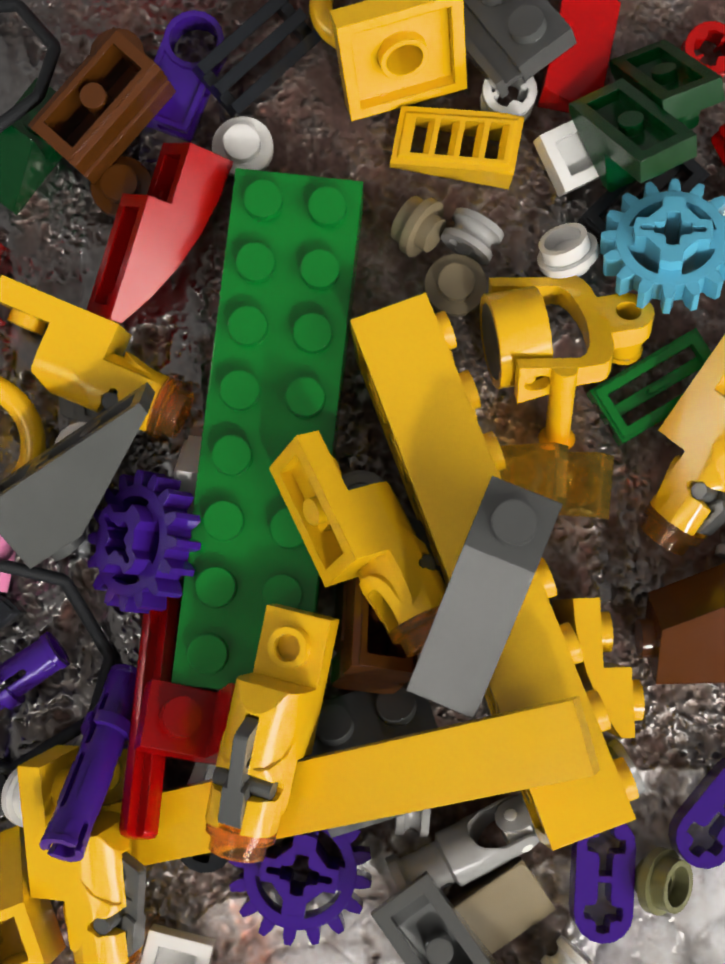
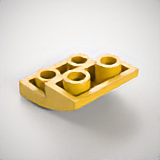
(614, 682)

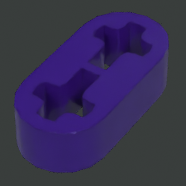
(701, 808)
(618, 881)

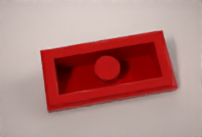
(586, 63)

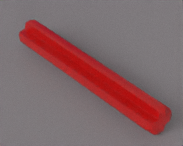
(145, 770)

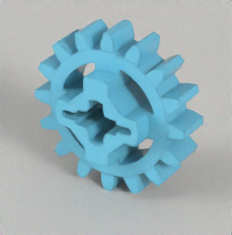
(666, 246)

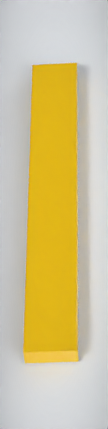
(400, 776)

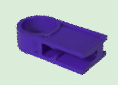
(185, 108)

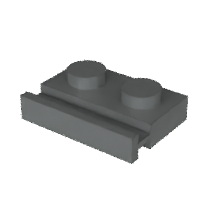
(513, 39)

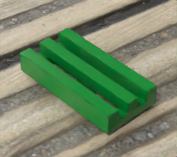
(612, 414)

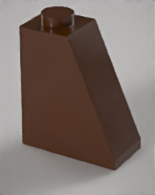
(685, 630)

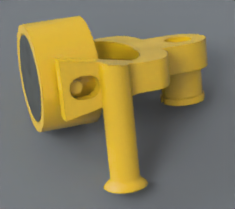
(520, 341)

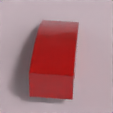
(157, 228)

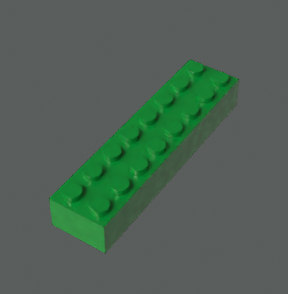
(270, 379)

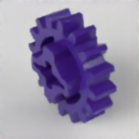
(143, 542)
(327, 876)

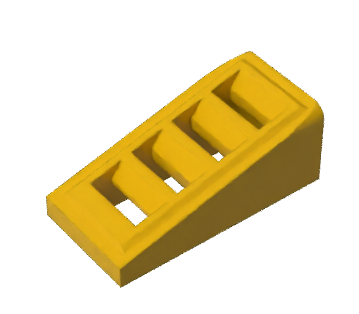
(478, 124)

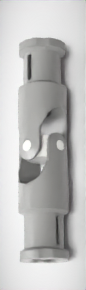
(455, 852)

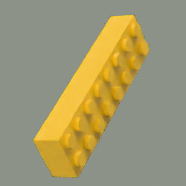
(445, 472)

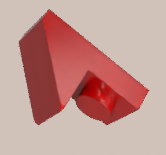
(183, 721)

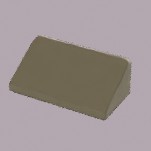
(503, 904)

